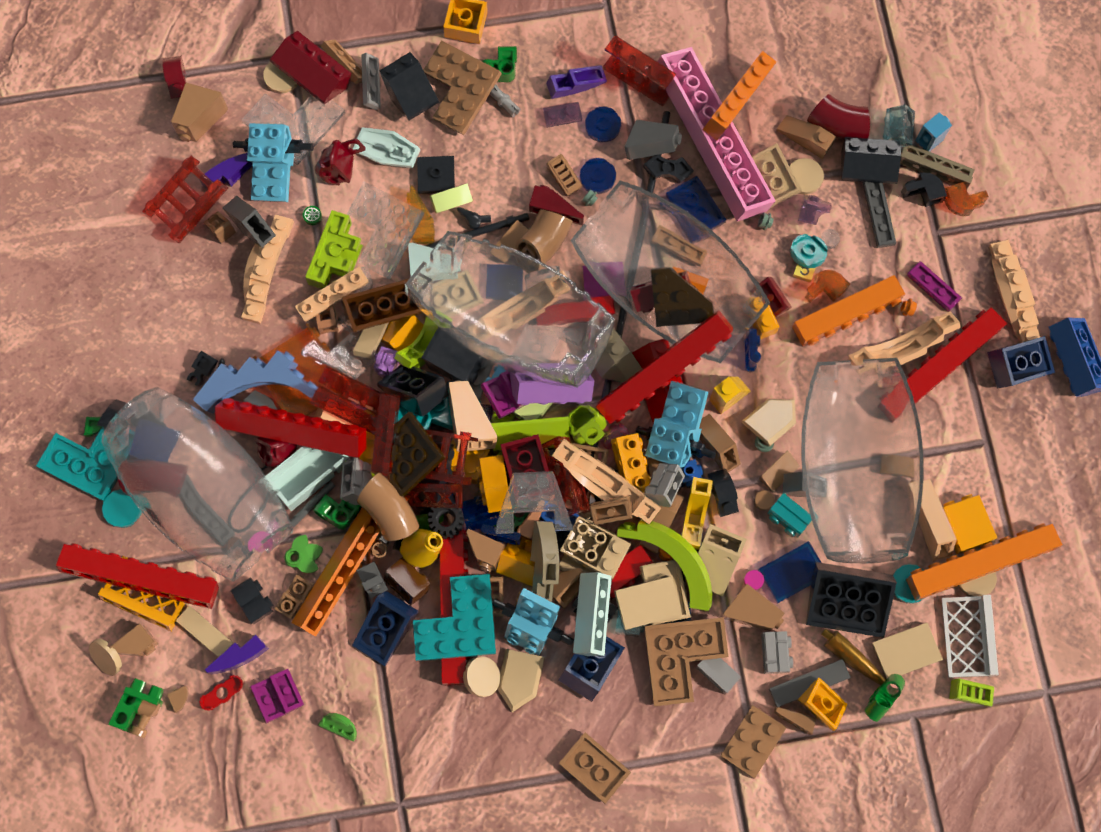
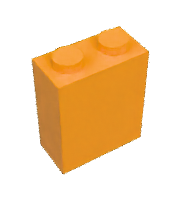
(969, 523)

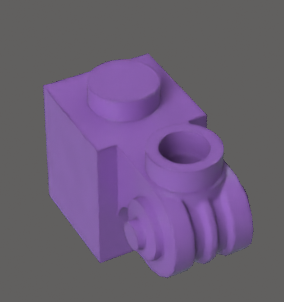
(385, 361)

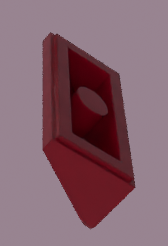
(778, 301)

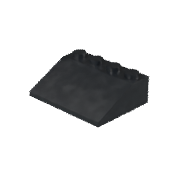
(850, 599)

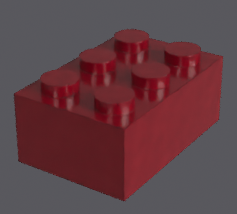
(524, 456)

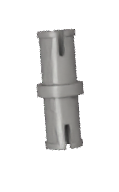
(504, 101)

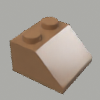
(485, 550)

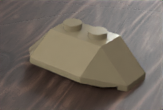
(617, 360)

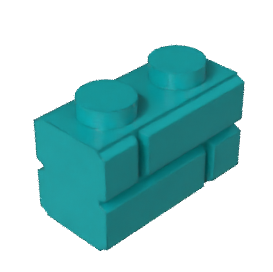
(789, 515)

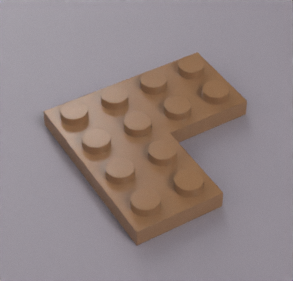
(469, 83)
(673, 647)

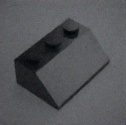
(870, 160)

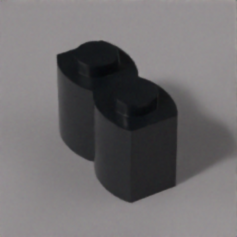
(252, 600)

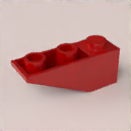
(629, 570)

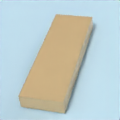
(369, 341)
(204, 631)

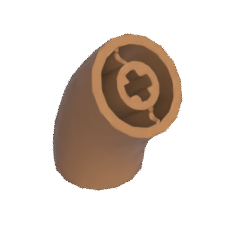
(544, 236)
(388, 509)

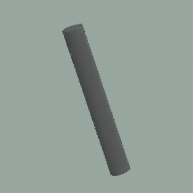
(312, 503)

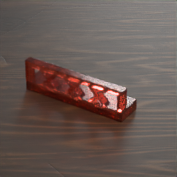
(384, 435)
(574, 489)
(444, 491)

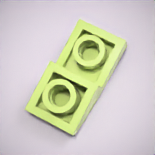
(451, 198)

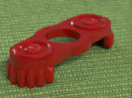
(211, 701)

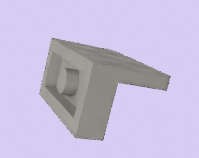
(719, 674)

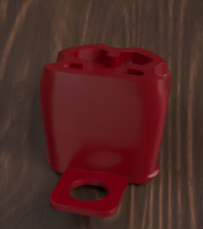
(337, 162)
(274, 452)

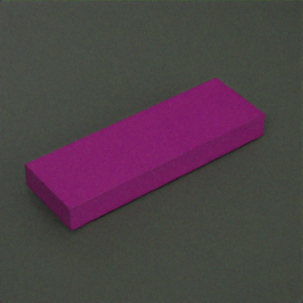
(934, 286)

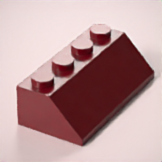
(311, 67)

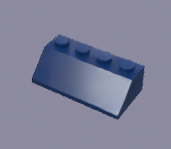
(1078, 355)

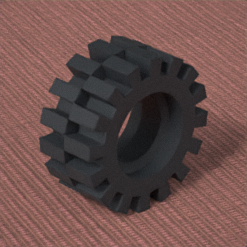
(451, 530)

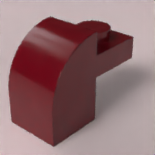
(174, 75)

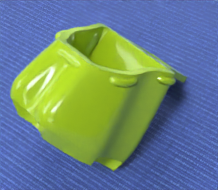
(585, 424)

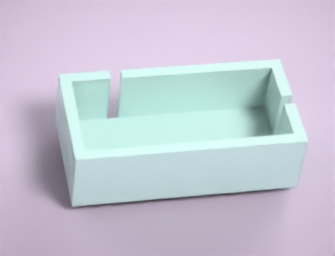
(304, 474)

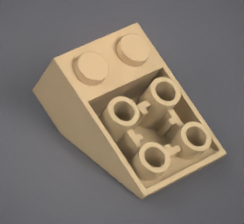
(595, 547)
(720, 554)

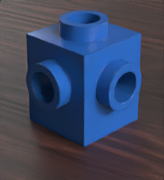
(696, 472)

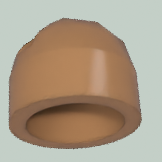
(382, 546)

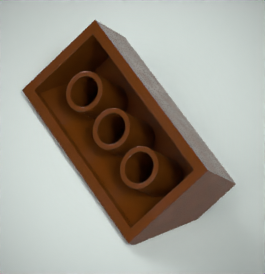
(378, 306)

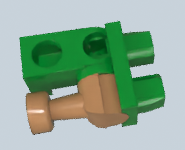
(134, 703)

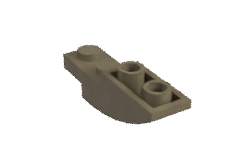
(546, 559)

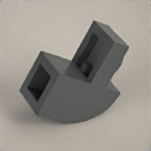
(372, 580)

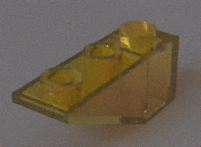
(426, 229)

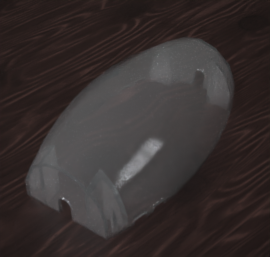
(647, 232)
(511, 310)
(862, 460)
(195, 482)

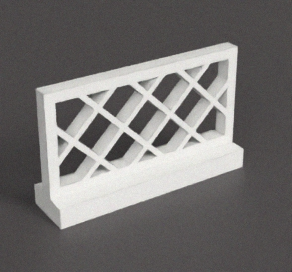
(987, 633)

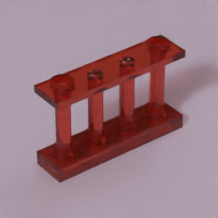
(638, 70)
(202, 203)
(340, 404)
(441, 472)

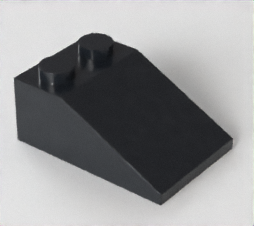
(418, 388)

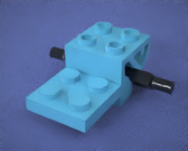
(272, 154)
(677, 433)
(532, 622)

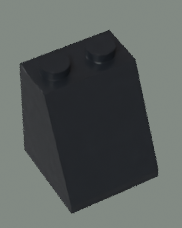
(408, 86)
(451, 359)

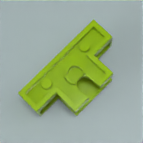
(335, 252)

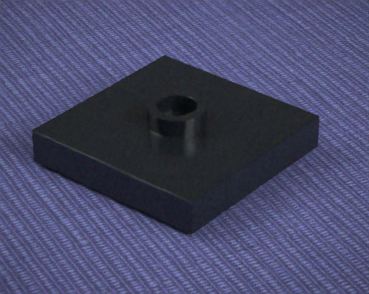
(435, 174)

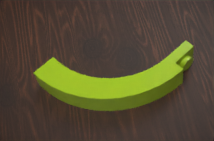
(681, 552)

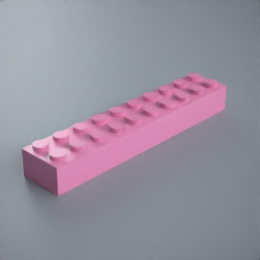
(728, 156)

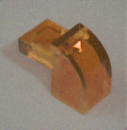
(962, 203)
(830, 282)

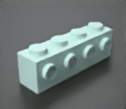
(592, 614)

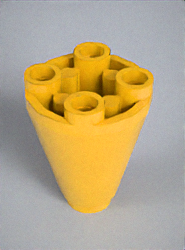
(421, 548)

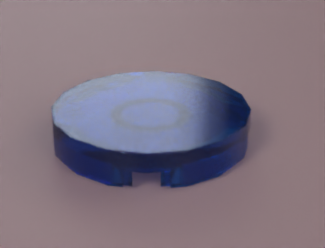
(603, 124)
(597, 175)

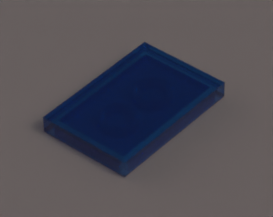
(696, 200)
(790, 572)

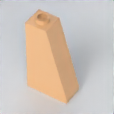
(469, 417)
(935, 524)

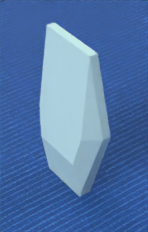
(387, 147)

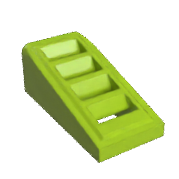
(959, 690)

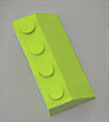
(546, 428)

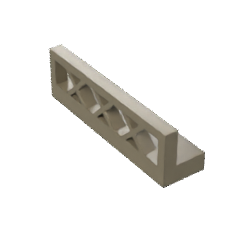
(945, 174)

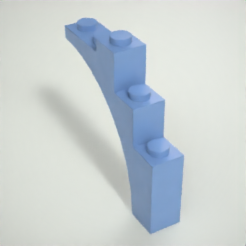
(229, 381)

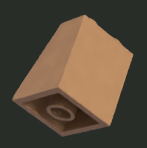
(197, 112)

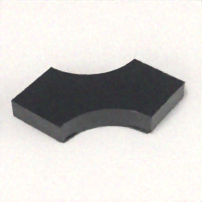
(661, 167)

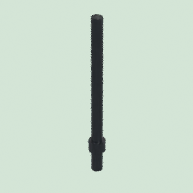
(508, 222)

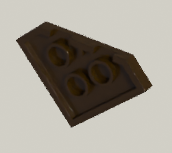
(677, 299)
(412, 454)

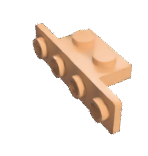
(331, 294)

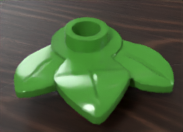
(306, 554)

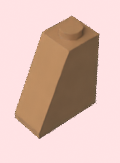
(718, 440)
(754, 610)

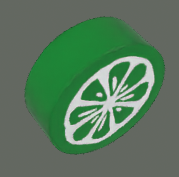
(312, 215)

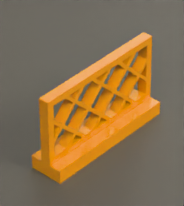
(141, 609)

